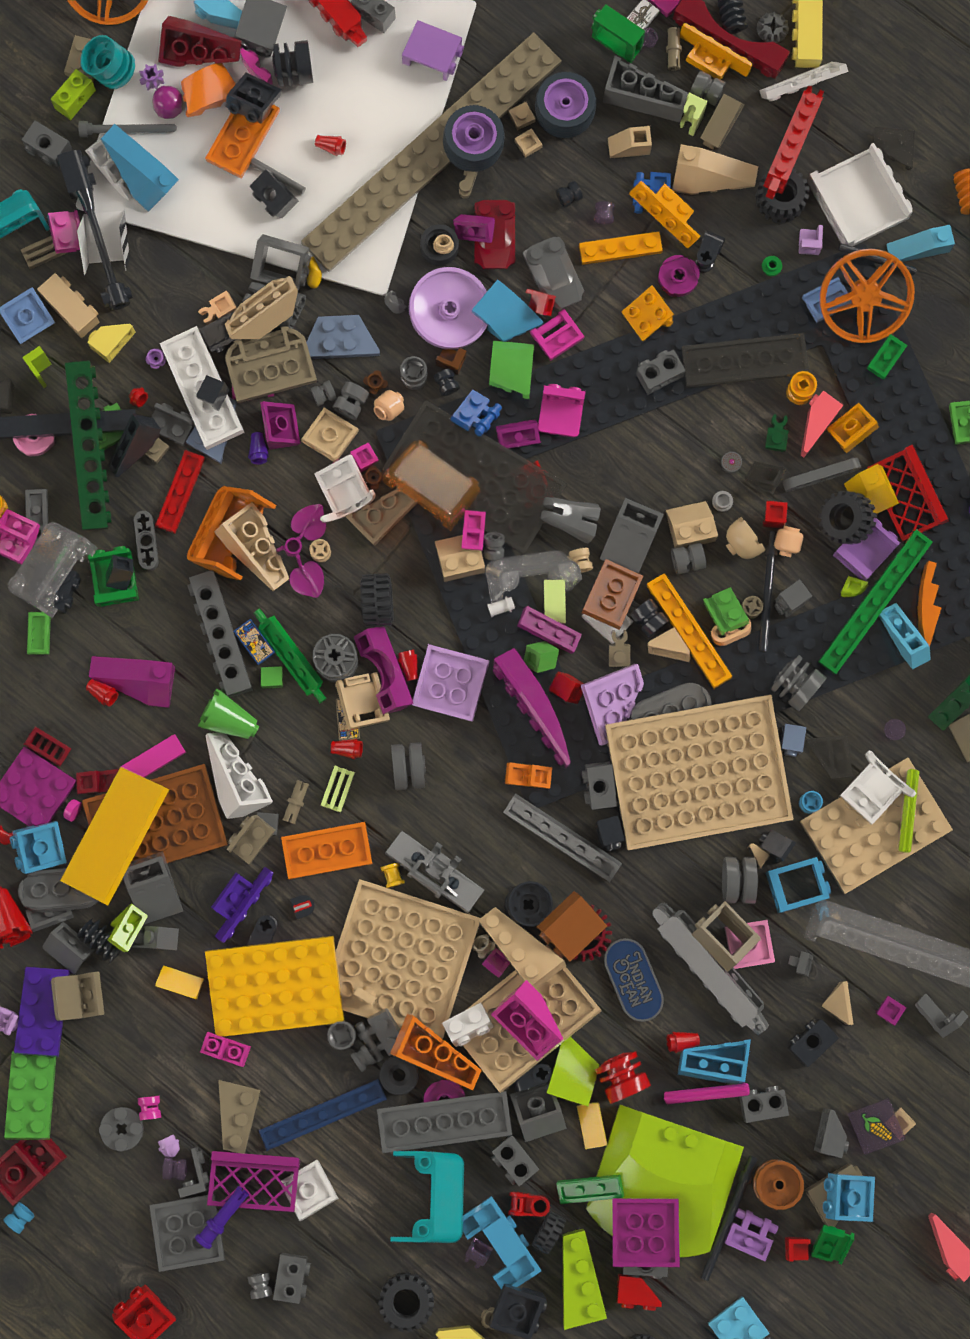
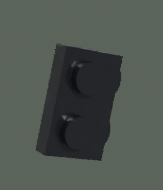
(216, 334)

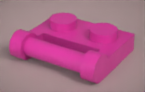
(561, 339)

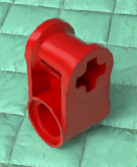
(526, 1205)

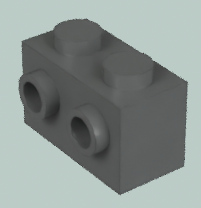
(291, 1277)

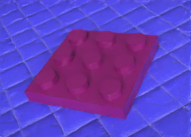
(34, 789)
(645, 1232)

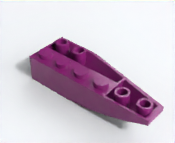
(533, 701)

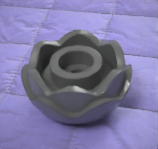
(394, 303)

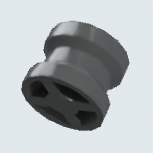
(363, 1058)

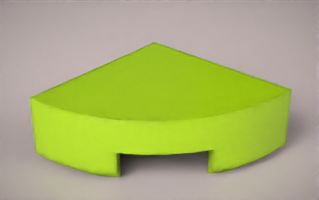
(853, 587)

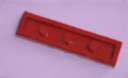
(180, 491)

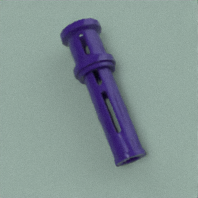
(216, 1225)

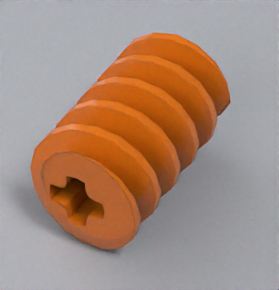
(962, 179)

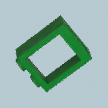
(617, 33)

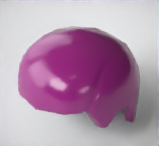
(167, 102)

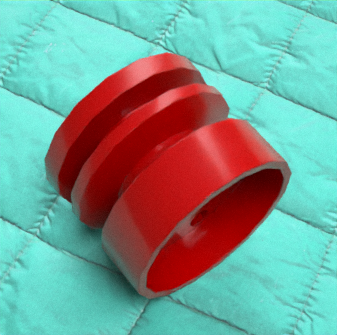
(622, 1077)

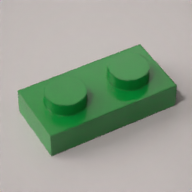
(886, 356)

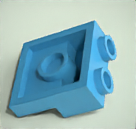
(38, 847)
(849, 1197)

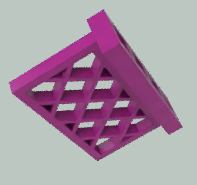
(254, 1161)

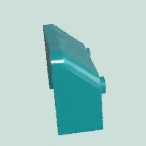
(18, 211)
(446, 1197)

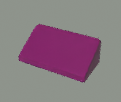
(474, 228)
(518, 434)

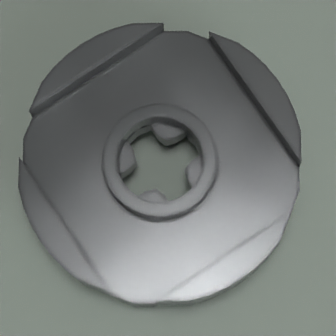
(108, 1129)

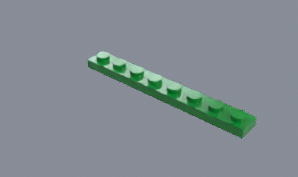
(875, 602)

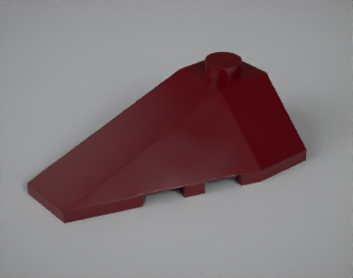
(191, 43)

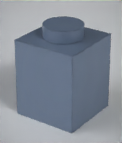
(792, 740)

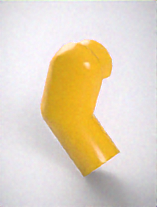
(314, 275)

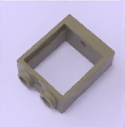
(736, 925)

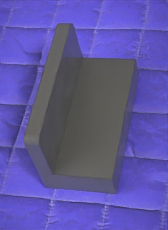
(67, 947)

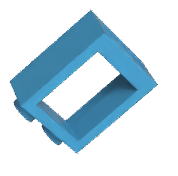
(777, 891)

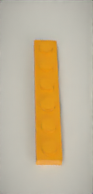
(689, 630)

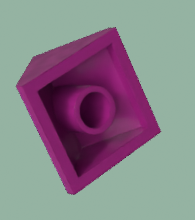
(280, 425)

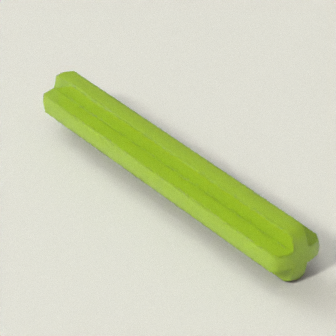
(908, 813)

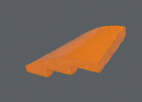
(206, 89)

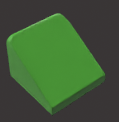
(271, 677)

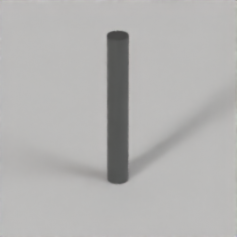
(284, 179)

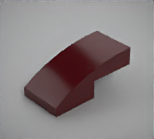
(95, 781)

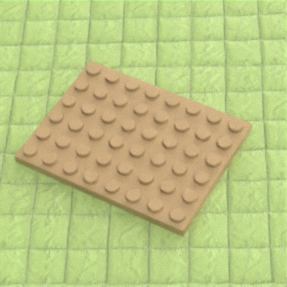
(699, 772)

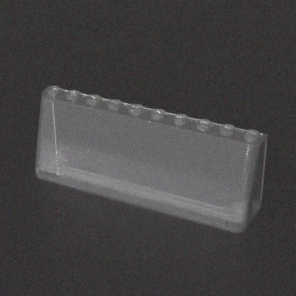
(889, 941)

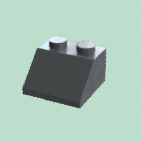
(537, 1112)

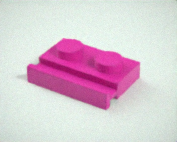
(64, 231)

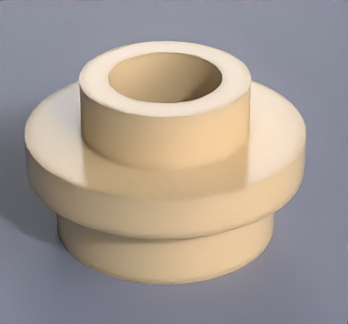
(443, 244)

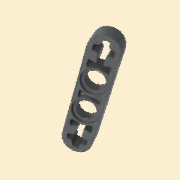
(821, 475)

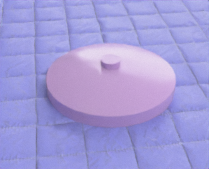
(443, 308)

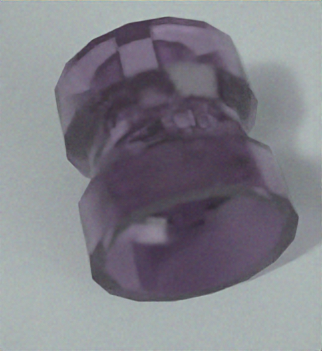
(178, 1169)

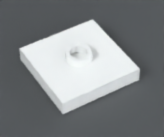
(313, 1190)

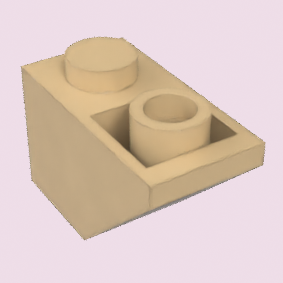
(630, 142)

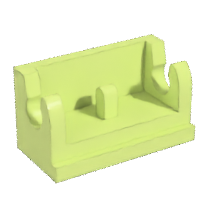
(693, 112)

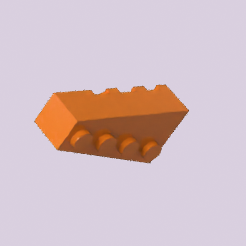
(428, 1051)

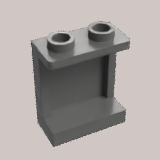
(260, 25)

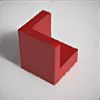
(541, 302)
(775, 514)
(567, 687)
(796, 1248)

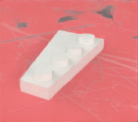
(803, 80)

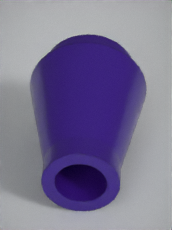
(258, 451)

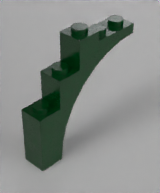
(952, 705)

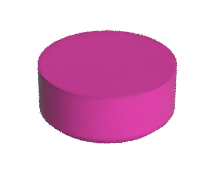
(72, 810)

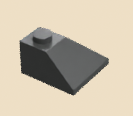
(831, 1135)

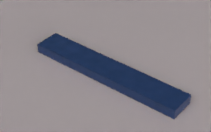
(322, 1114)

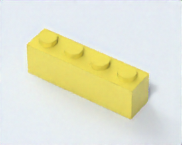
(807, 33)

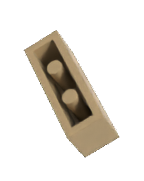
(69, 304)

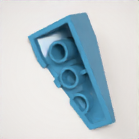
(140, 170)

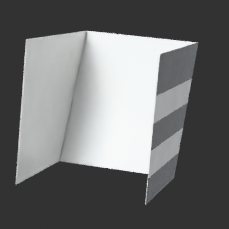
(114, 235)

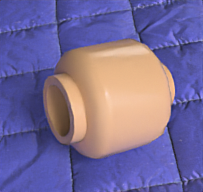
(388, 405)
(788, 541)

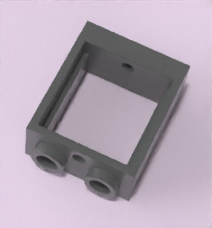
(265, 241)

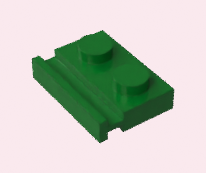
(832, 1244)

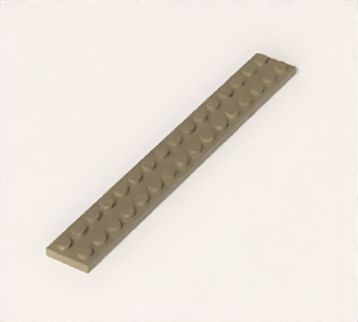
(425, 156)

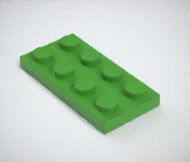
(30, 1097)

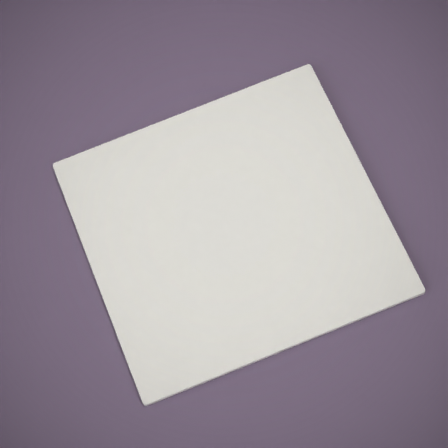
(353, 95)

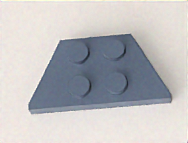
(340, 338)

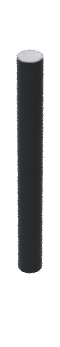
(876, 259)

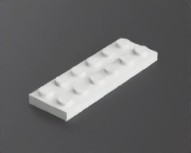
(190, 365)

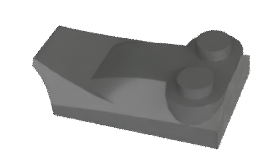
(554, 271)

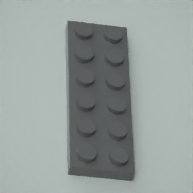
(444, 1122)

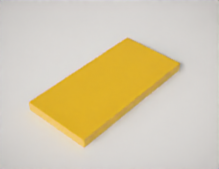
(114, 835)

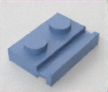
(834, 290)

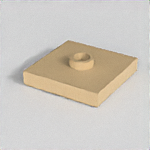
(329, 435)

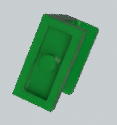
(105, 595)

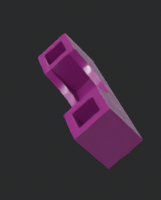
(376, 647)

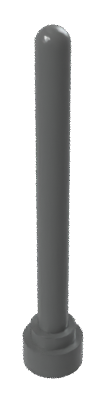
(87, 129)

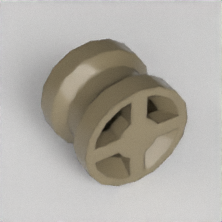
(753, 603)

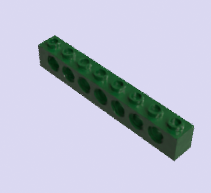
(74, 372)

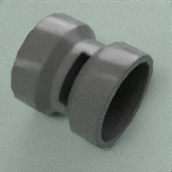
(318, 394)
(494, 543)
(259, 1284)

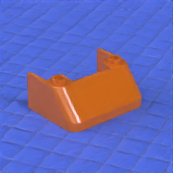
(206, 547)

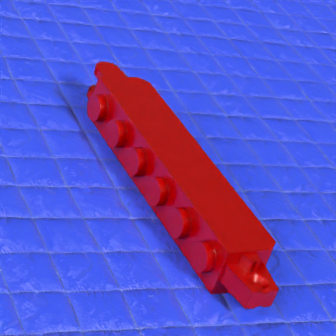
(343, 18)
(792, 142)

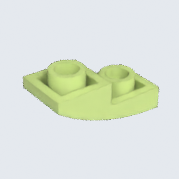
(555, 600)

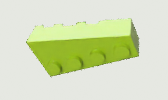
(580, 1286)

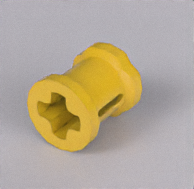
(392, 875)

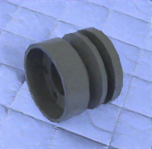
(345, 664)
(798, 683)

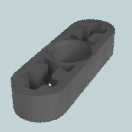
(149, 525)

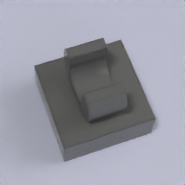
(803, 963)

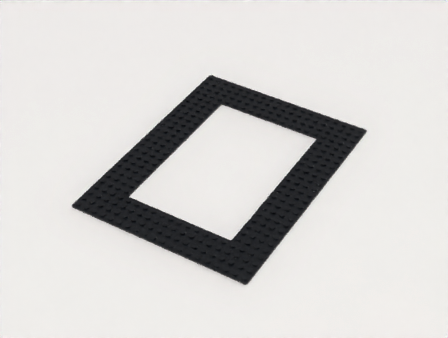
(614, 394)

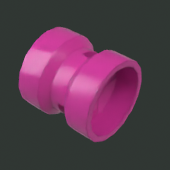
(149, 1113)

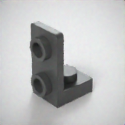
(940, 1023)
(192, 1187)

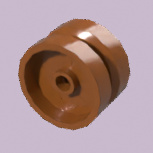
(766, 1177)

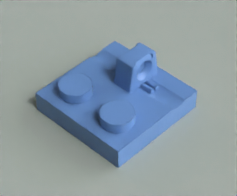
(26, 315)

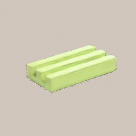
(331, 806)

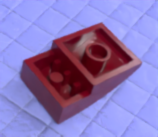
(27, 1166)

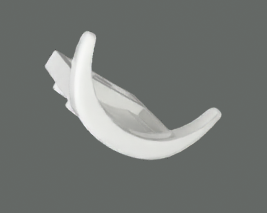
(343, 488)
(874, 789)

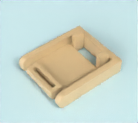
(360, 698)

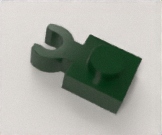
(777, 437)

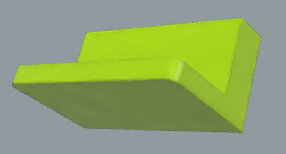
(37, 362)

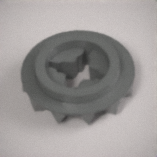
(765, 32)

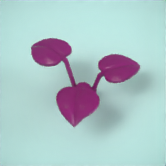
(309, 578)

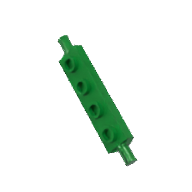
(290, 655)

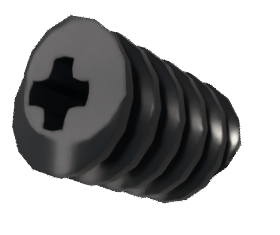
(732, 16)
(99, 939)

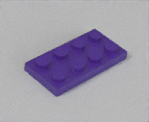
(37, 1027)

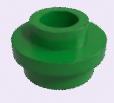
(771, 271)

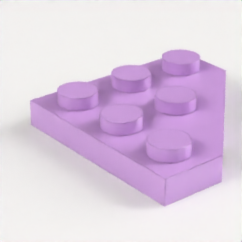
(612, 698)

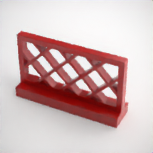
(925, 487)

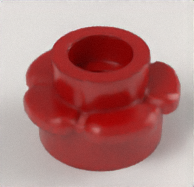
(138, 397)

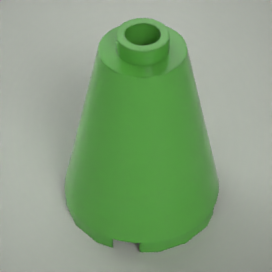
(227, 717)

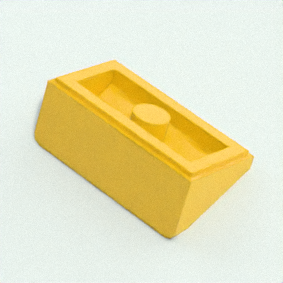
(179, 982)
(592, 1125)

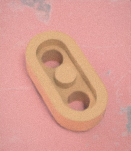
(730, 636)

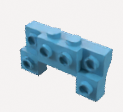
(501, 1234)

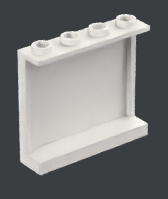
(860, 197)

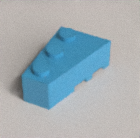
(716, 1063)

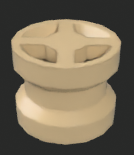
(320, 547)

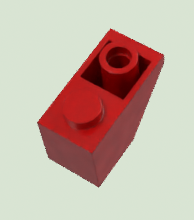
(635, 1291)

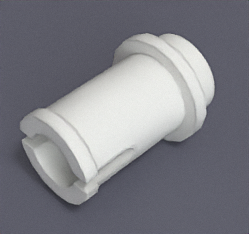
(501, 606)

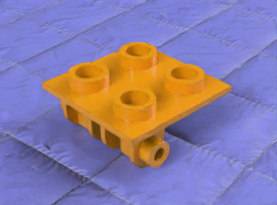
(648, 313)

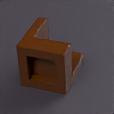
(451, 359)

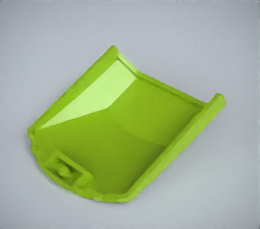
(669, 1163)

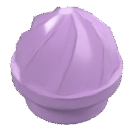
(169, 1146)

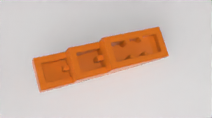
(927, 612)

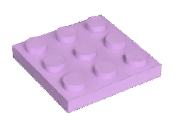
(450, 683)

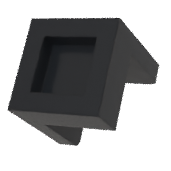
(213, 392)
(119, 572)

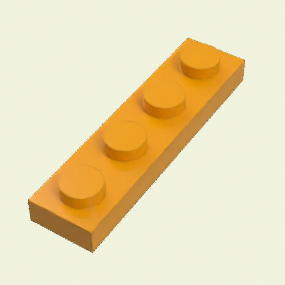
(620, 248)

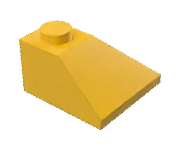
(875, 486)

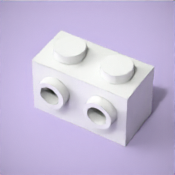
(468, 1025)

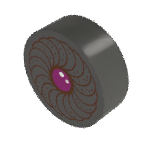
(731, 462)

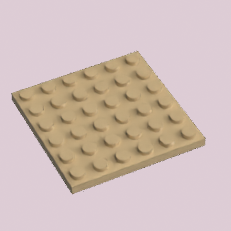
(404, 953)

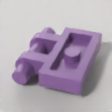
(747, 1240)

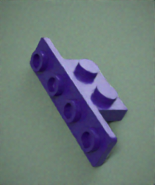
(237, 899)

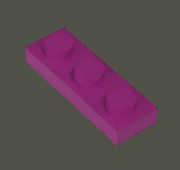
(549, 630)

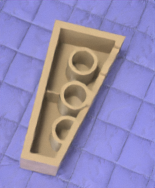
(524, 952)

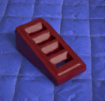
(28, 743)

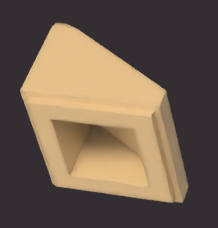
(759, 854)

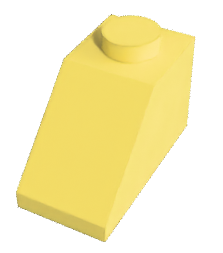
(109, 340)

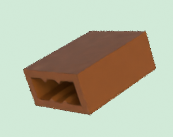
(571, 926)

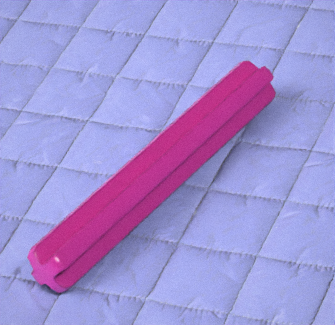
(706, 1093)

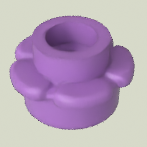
(155, 363)

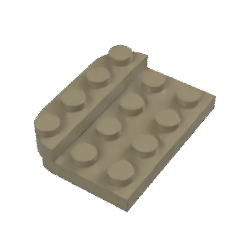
(269, 364)

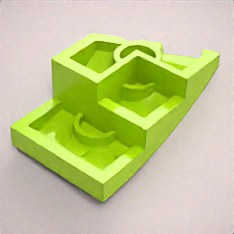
(573, 1074)

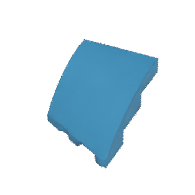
(505, 313)

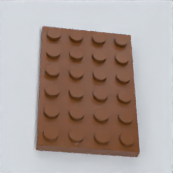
(186, 820)

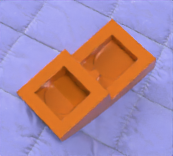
(528, 775)

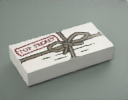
(643, 14)

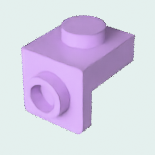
(8, 1020)

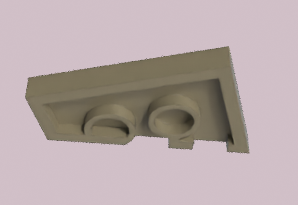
(381, 516)
(237, 1110)

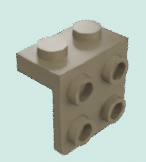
(77, 996)

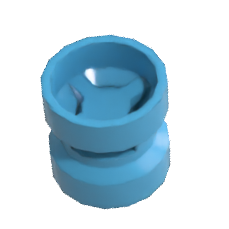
(810, 799)
(18, 1218)

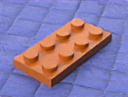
(239, 142)
(326, 850)

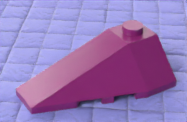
(140, 679)

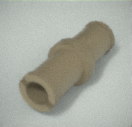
(673, 48)
(295, 802)

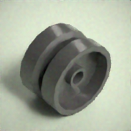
(408, 766)
(740, 880)

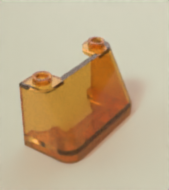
(432, 483)

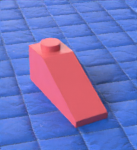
(820, 415)
(953, 1251)

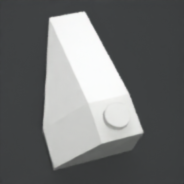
(235, 783)

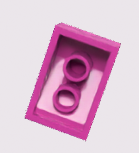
(528, 1020)

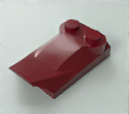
(501, 251)

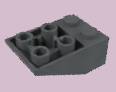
(632, 535)
(152, 887)

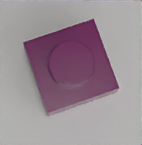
(496, 962)
(890, 1010)

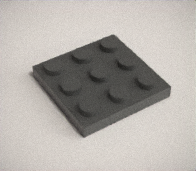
(175, 1231)

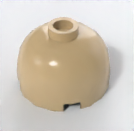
(743, 540)

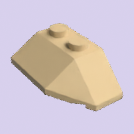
(263, 310)

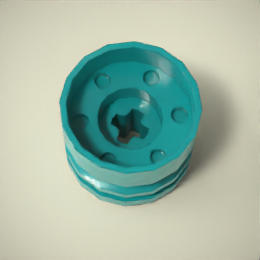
(107, 62)

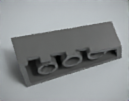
(643, 92)

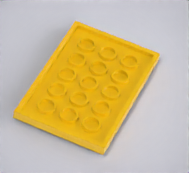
(274, 986)

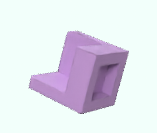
(810, 241)

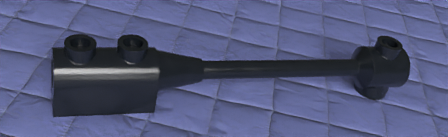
(80, 186)

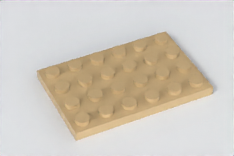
(859, 850)
(500, 1053)

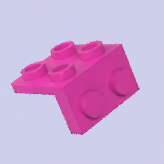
(561, 410)

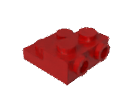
(142, 1314)

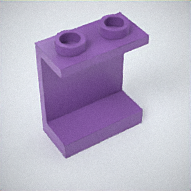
(433, 48)
(867, 556)

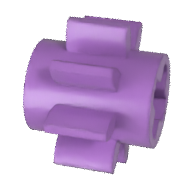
(150, 72)

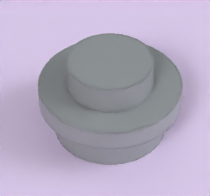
(722, 501)

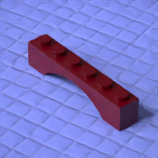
(765, 56)

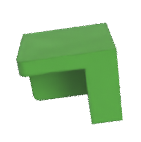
(541, 656)

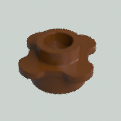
(375, 376)
(373, 471)

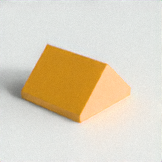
(853, 427)

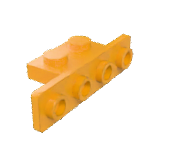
(712, 56)
(668, 210)

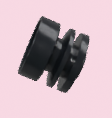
(292, 63)
(540, 905)

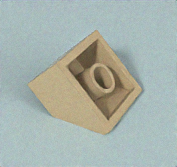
(692, 524)
(458, 562)

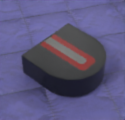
(303, 906)

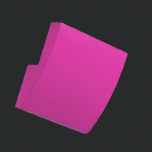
(17, 536)

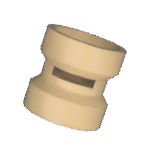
(581, 556)

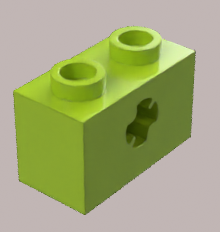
(73, 94)

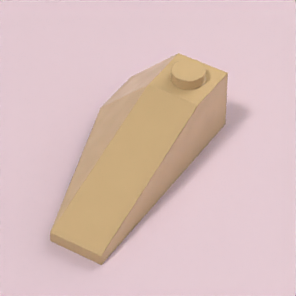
(708, 171)
(251, 543)

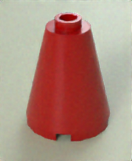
(13, 925)

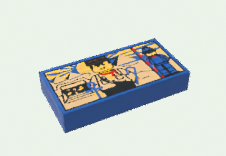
(254, 642)

